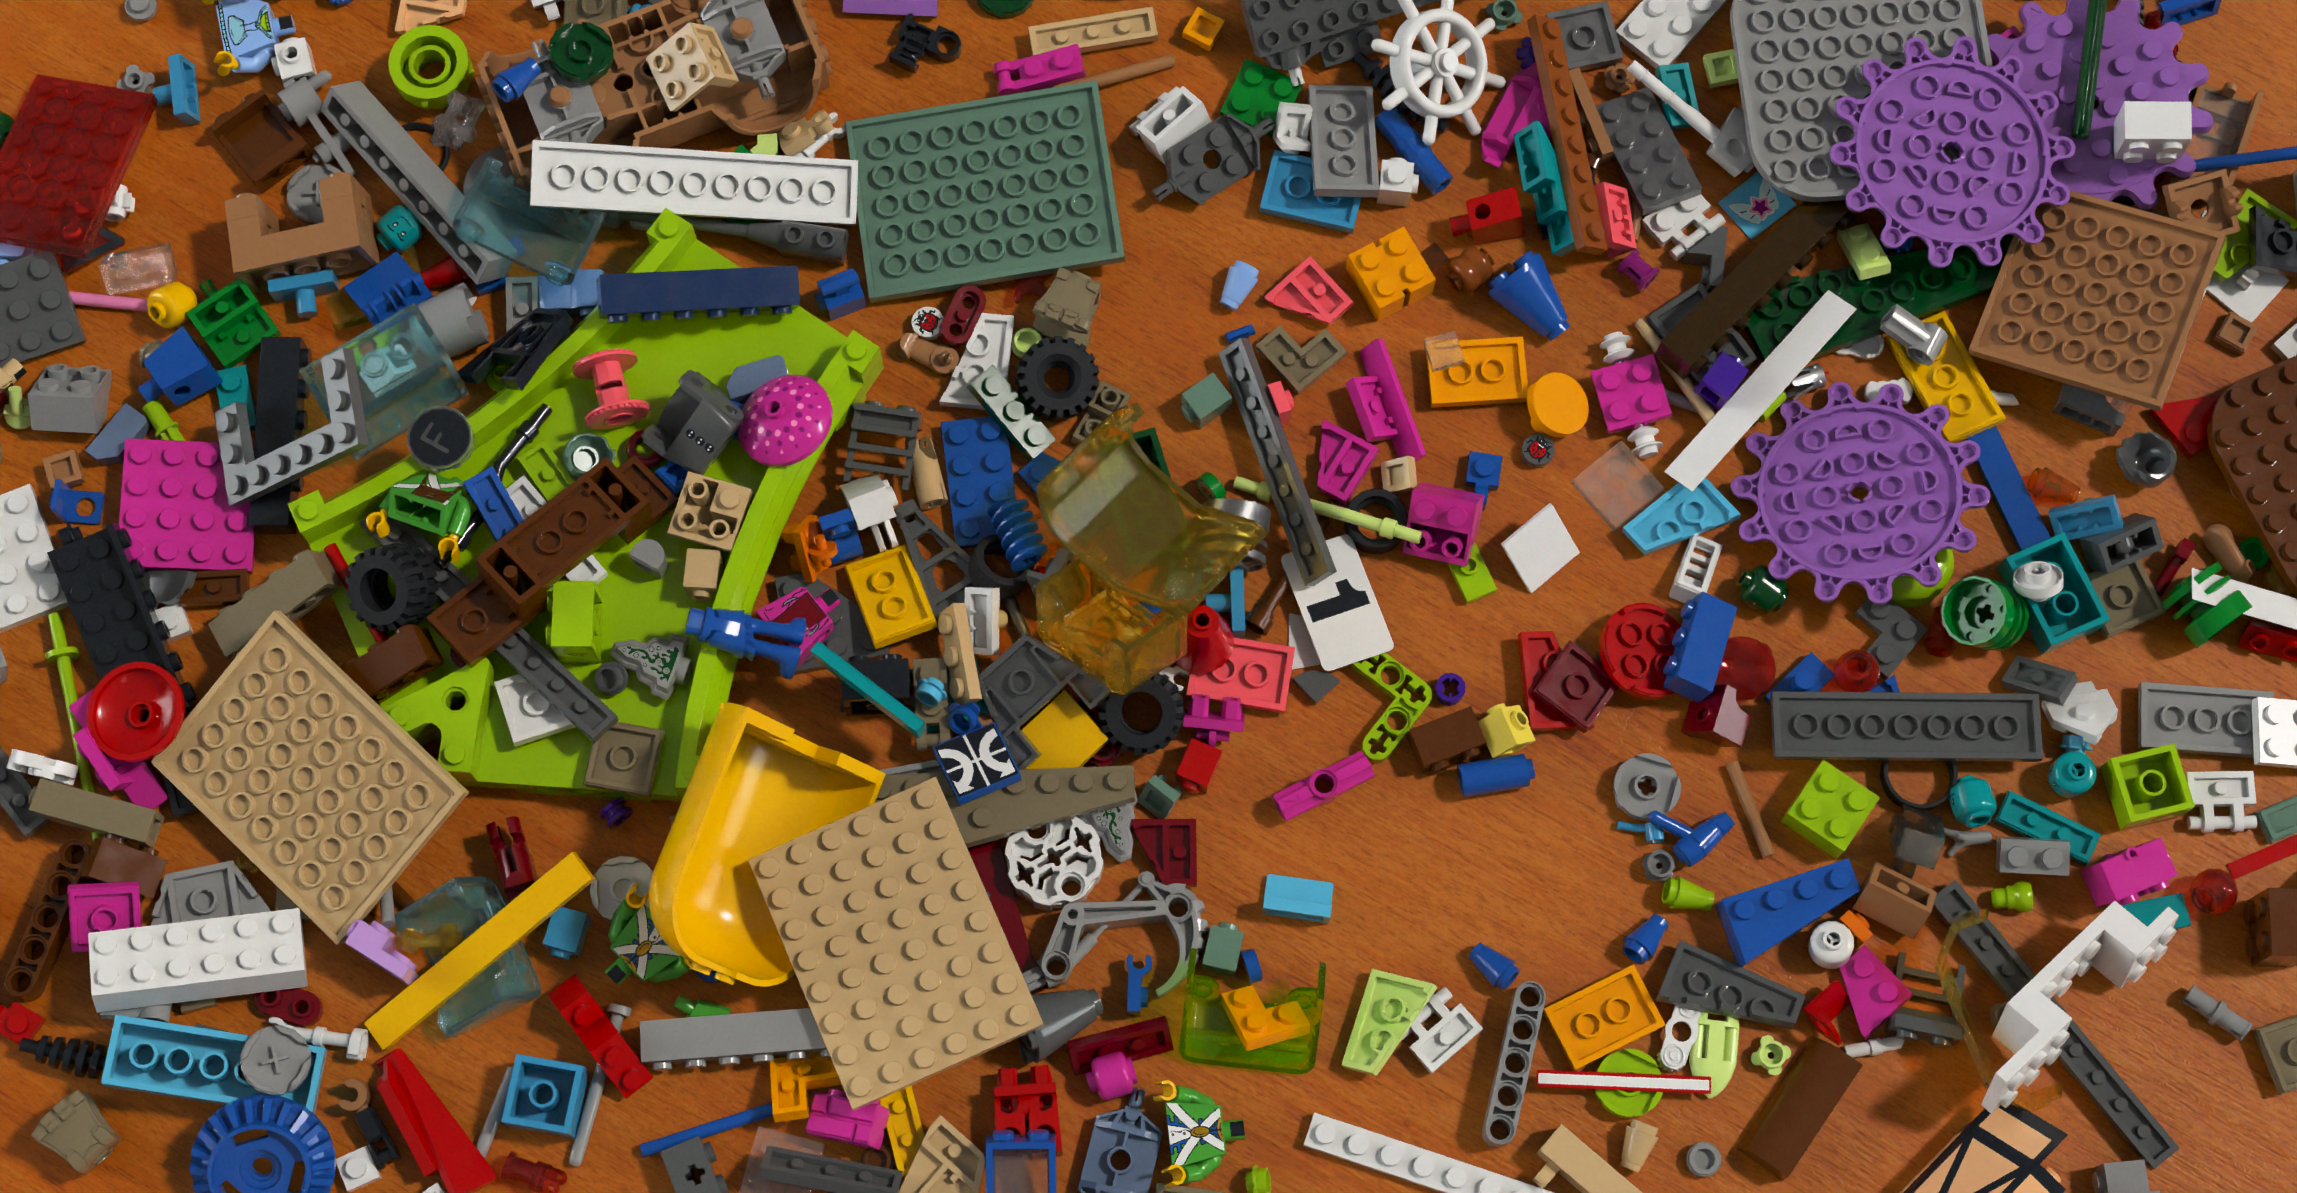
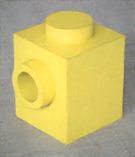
(1506, 730)

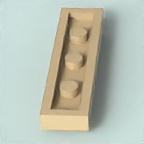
(1096, 31)

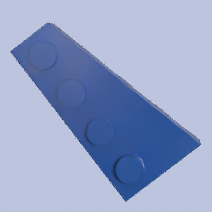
(1774, 912)

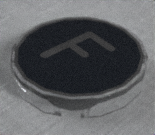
(440, 438)

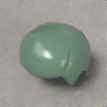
(585, 452)

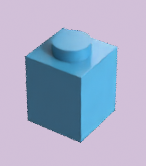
(566, 933)

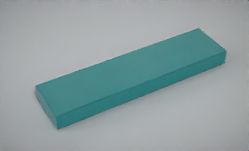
(868, 689)

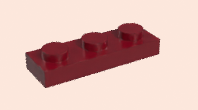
(1133, 1040)

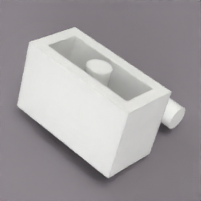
(1170, 121)

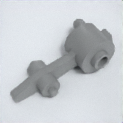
(303, 106)

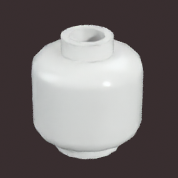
(1830, 955)

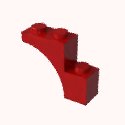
(600, 1036)

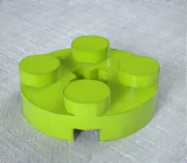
(1631, 1103)

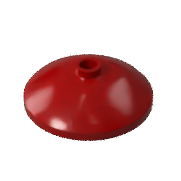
(119, 707)

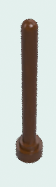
(1261, 618)

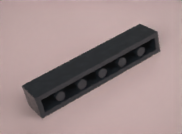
(279, 422)

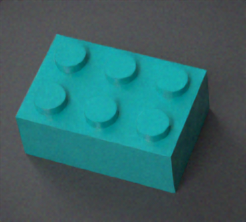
(2071, 612)

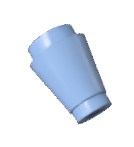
(1238, 284)

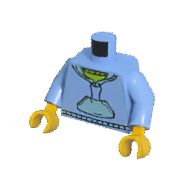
(248, 34)

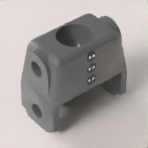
(694, 424)

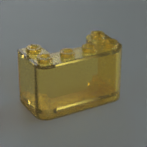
(1107, 631)

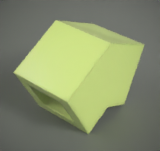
(767, 144)

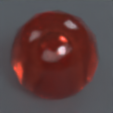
(1856, 671)
(2214, 891)

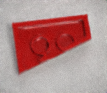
(1537, 654)

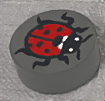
(1537, 450)

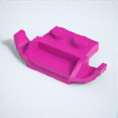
(1517, 108)

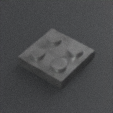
(1588, 36)

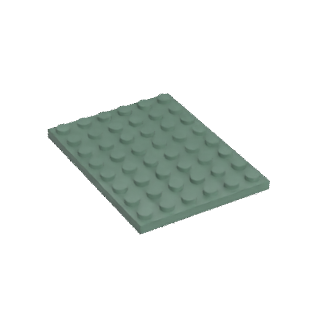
(984, 191)

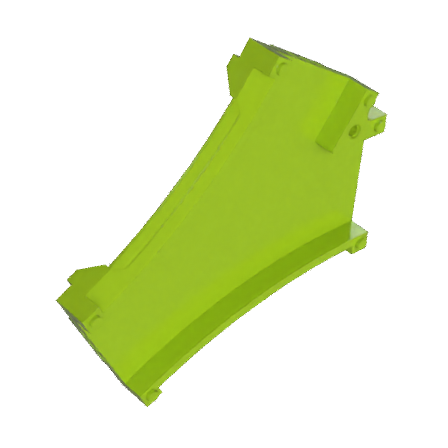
(635, 604)

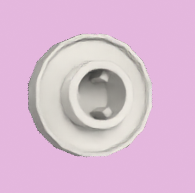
(2038, 580)

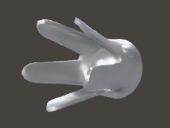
(1808, 379)

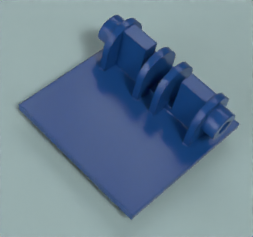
(387, 289)

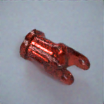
(534, 1175)

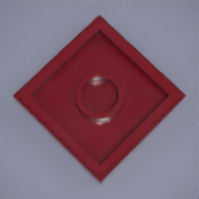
(1575, 687)

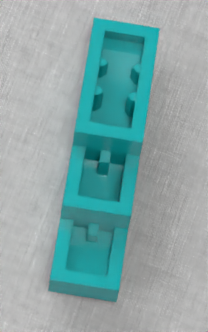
(1542, 179)

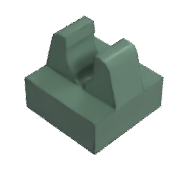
(1159, 796)

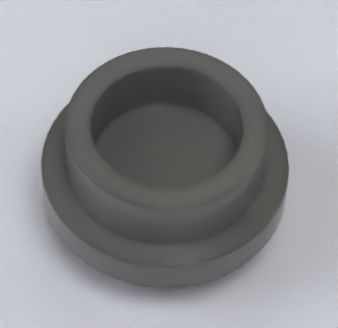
(611, 678)

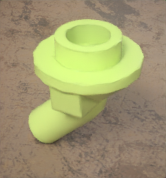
(17, 411)

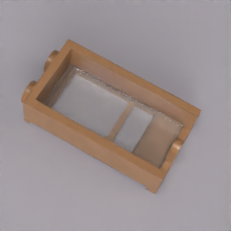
(2231, 126)

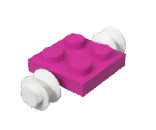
(1631, 394)

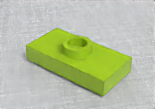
(1474, 579)

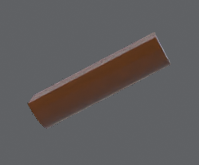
(1799, 1107)

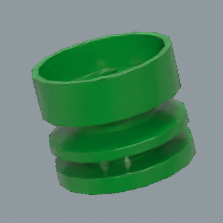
(1968, 608)
(2207, 618)

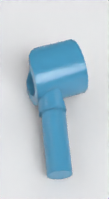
(1653, 833)

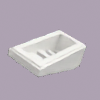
(1688, 587)

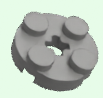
(1636, 770)

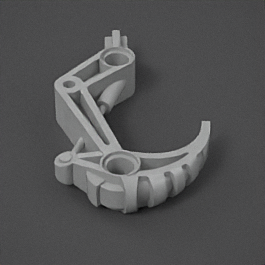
(1098, 916)

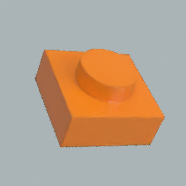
(1857, 925)

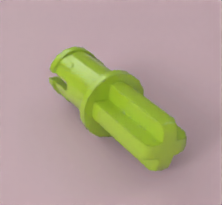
(162, 422)

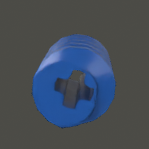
(1017, 533)

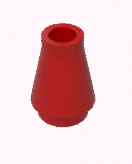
(444, 273)

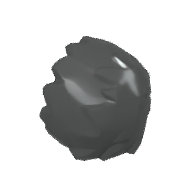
(2146, 459)

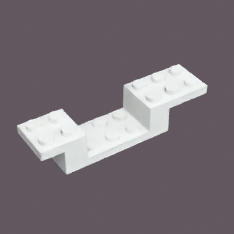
(2037, 1027)

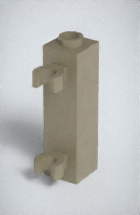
(95, 812)

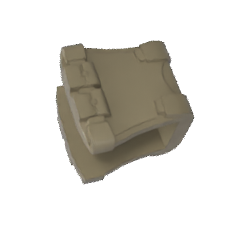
(1068, 307)
(77, 1132)

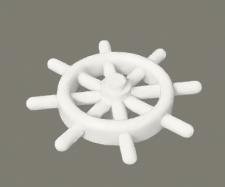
(1438, 64)

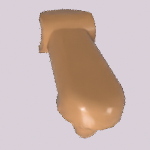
(931, 355)
(2221, 544)

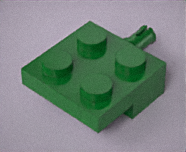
(232, 322)

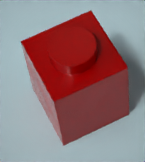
(1198, 767)

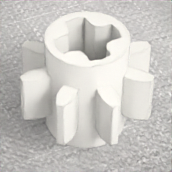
(121, 205)

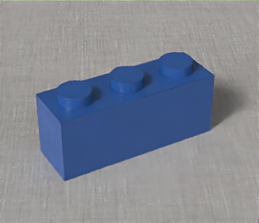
(1699, 646)

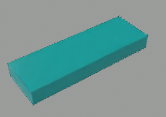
(2039, 822)

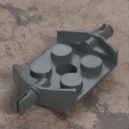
(1237, 156)

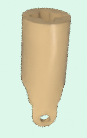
(927, 476)

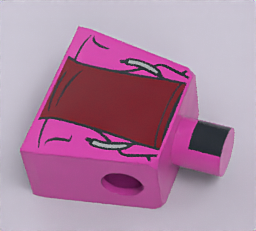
(802, 604)

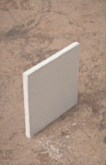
(2247, 291)
(1540, 548)

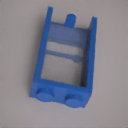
(1021, 1162)

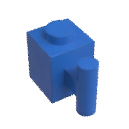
(840, 294)

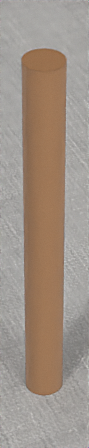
(1128, 71)

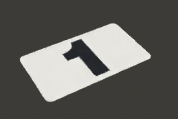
(1341, 608)

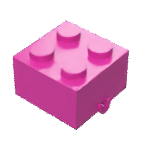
(2134, 870)

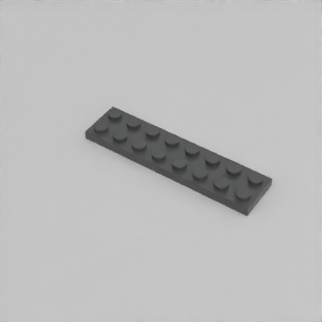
(1906, 726)

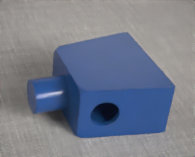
(179, 370)

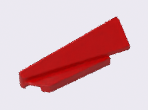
(429, 1127)

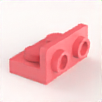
(1615, 218)

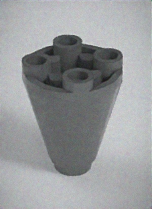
(1064, 1017)

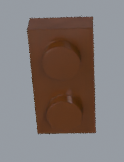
(217, 588)

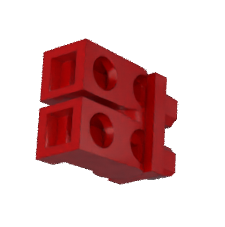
(1027, 1103)

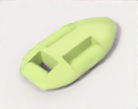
(1715, 1051)

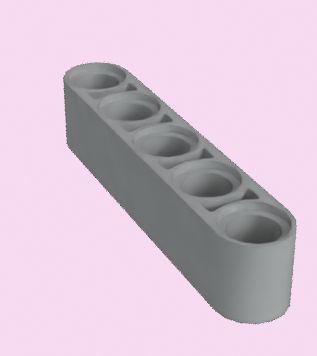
(1524, 1052)

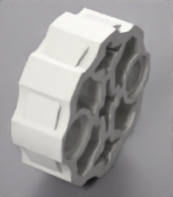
(1083, 873)

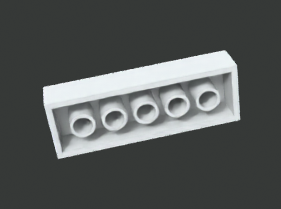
(197, 960)

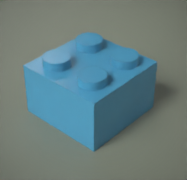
(545, 1096)

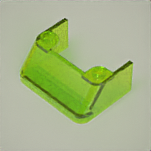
(1212, 1040)

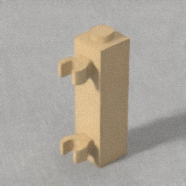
(1579, 1166)

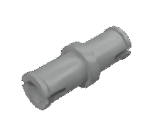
(2217, 1013)

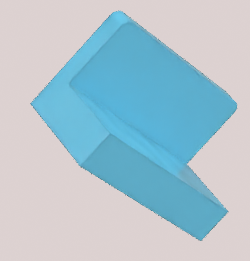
(1298, 898)

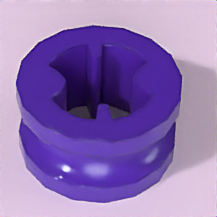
(1439, 688)
(616, 812)

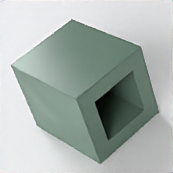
(1205, 401)
(1223, 949)

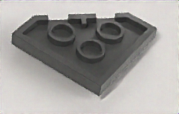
(850, 630)

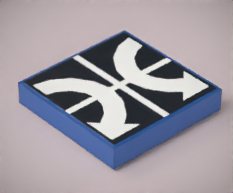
(976, 763)

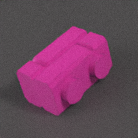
(836, 1121)

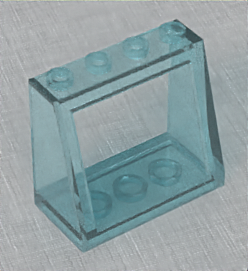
(398, 373)

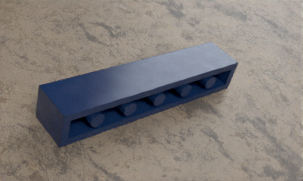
(698, 292)

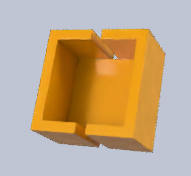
(1388, 271)

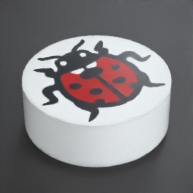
(927, 323)

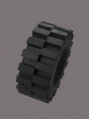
(1070, 357)

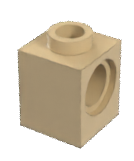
(703, 573)

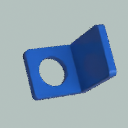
(65, 502)

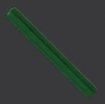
(2089, 69)

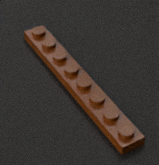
(1567, 135)

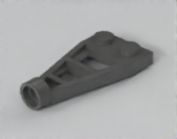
(951, 552)

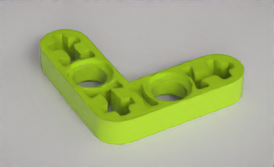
(1400, 704)

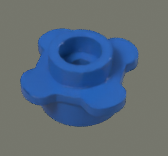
(958, 722)

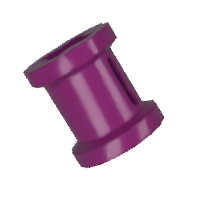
(1638, 270)

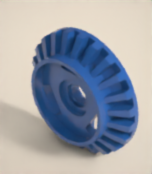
(291, 1137)

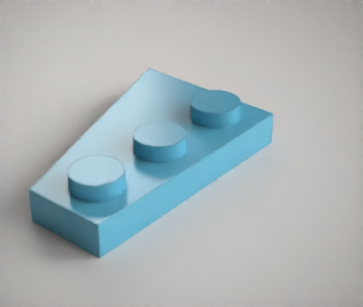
(1680, 516)

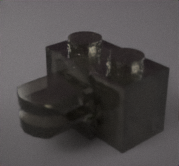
(1915, 839)

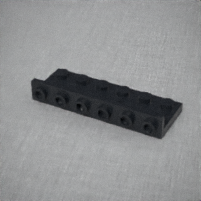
(114, 606)

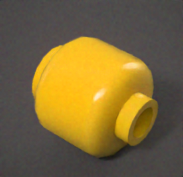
(170, 303)

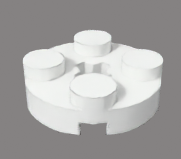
(42, 767)

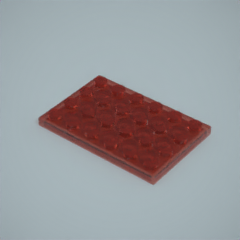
(67, 162)

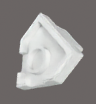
(2083, 713)

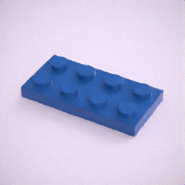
(976, 475)

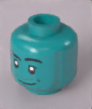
(399, 229)
(2072, 774)
(1972, 801)

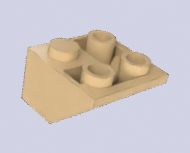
(710, 511)

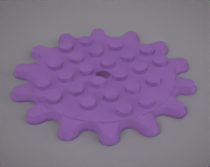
(2132, 67)
(1962, 105)
(1867, 445)

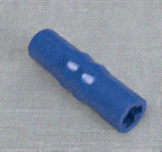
(1410, 146)

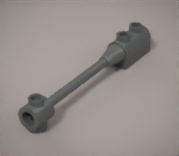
(788, 237)

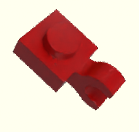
(19, 1022)

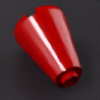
(1208, 641)

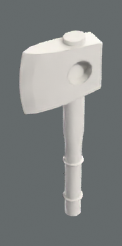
(1728, 143)

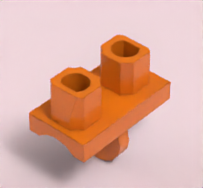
(812, 550)

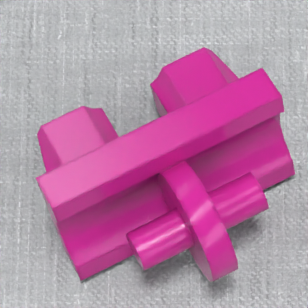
(1199, 717)

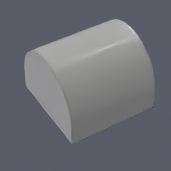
(649, 557)

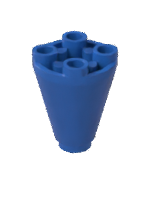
(1531, 296)

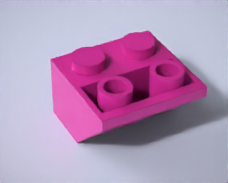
(1447, 523)

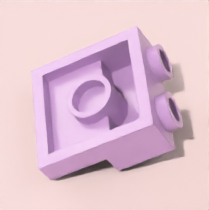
(378, 946)

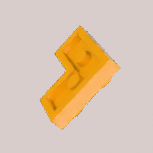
(1262, 1026)
(793, 1079)

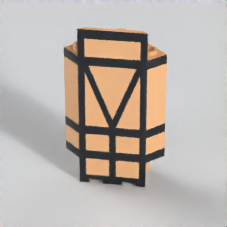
(1994, 1156)

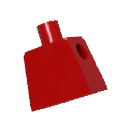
(1491, 218)

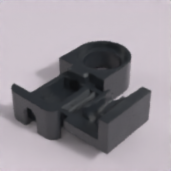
(922, 38)

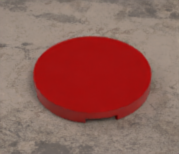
(1636, 648)

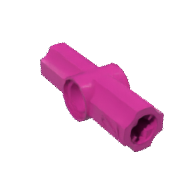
(1341, 775)

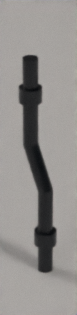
(525, 434)

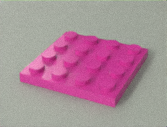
(180, 508)

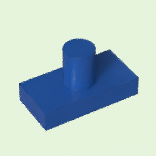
(2187, 10)
(1807, 676)

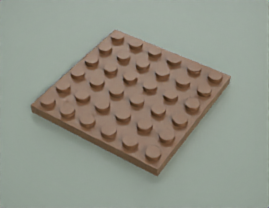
(2100, 299)

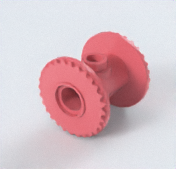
(612, 392)

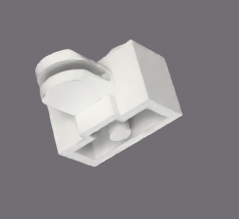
(872, 504)

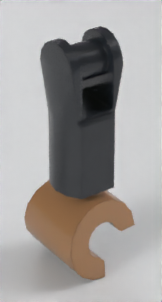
(370, 1122)

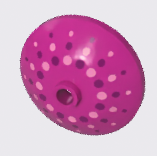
(794, 429)

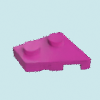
(1343, 462)
(1872, 990)

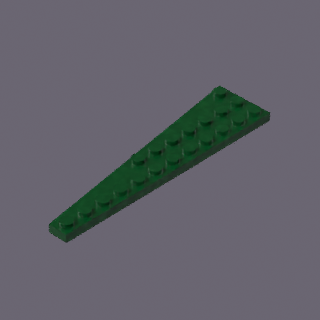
(1911, 284)

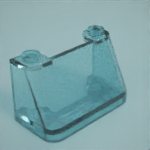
(537, 238)
(500, 987)

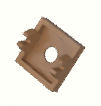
(2215, 192)

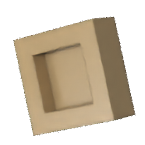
(1399, 474)

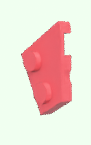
(1310, 294)

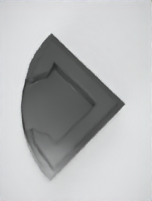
(1316, 684)

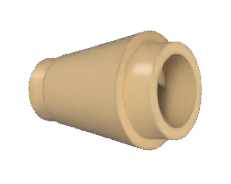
(1637, 1144)

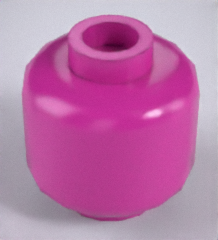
(1112, 1076)

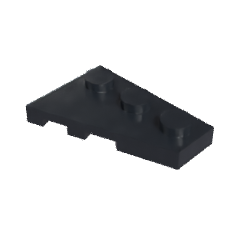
(2271, 244)

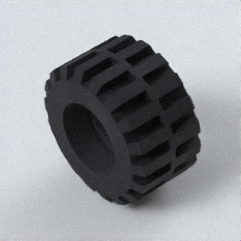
(370, 589)
(1144, 740)

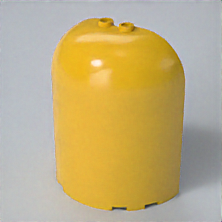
(744, 798)

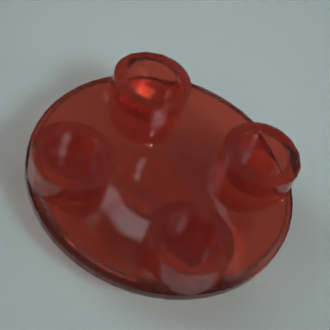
(1747, 667)

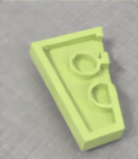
(1383, 1019)

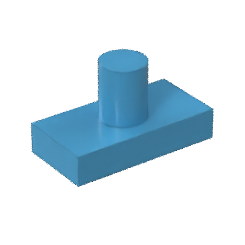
(181, 91)
(304, 289)
(2087, 517)
(1231, 602)

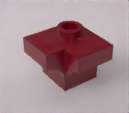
(1717, 718)

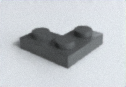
(1896, 631)

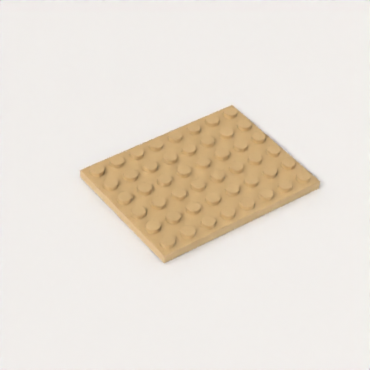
(309, 777)
(895, 943)

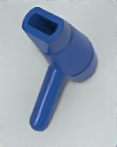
(1695, 842)

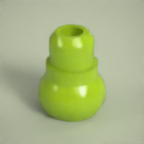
(2015, 896)

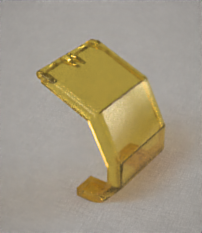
(1139, 524)

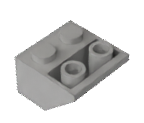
(70, 399)

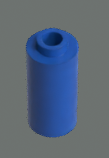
(1495, 775)

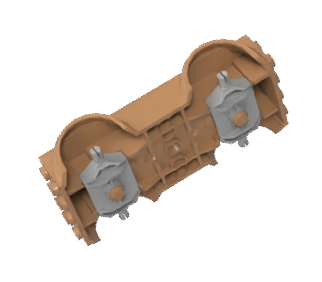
(767, 43)

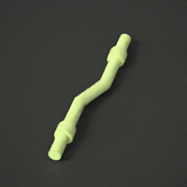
(1388, 527)

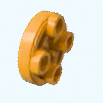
(1557, 405)

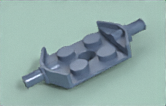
(1127, 1132)

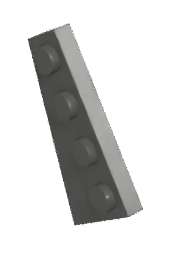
(1720, 987)

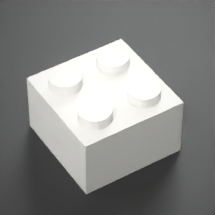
(2152, 131)

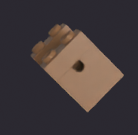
(340, 243)

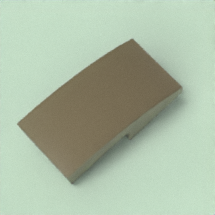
(1107, 400)

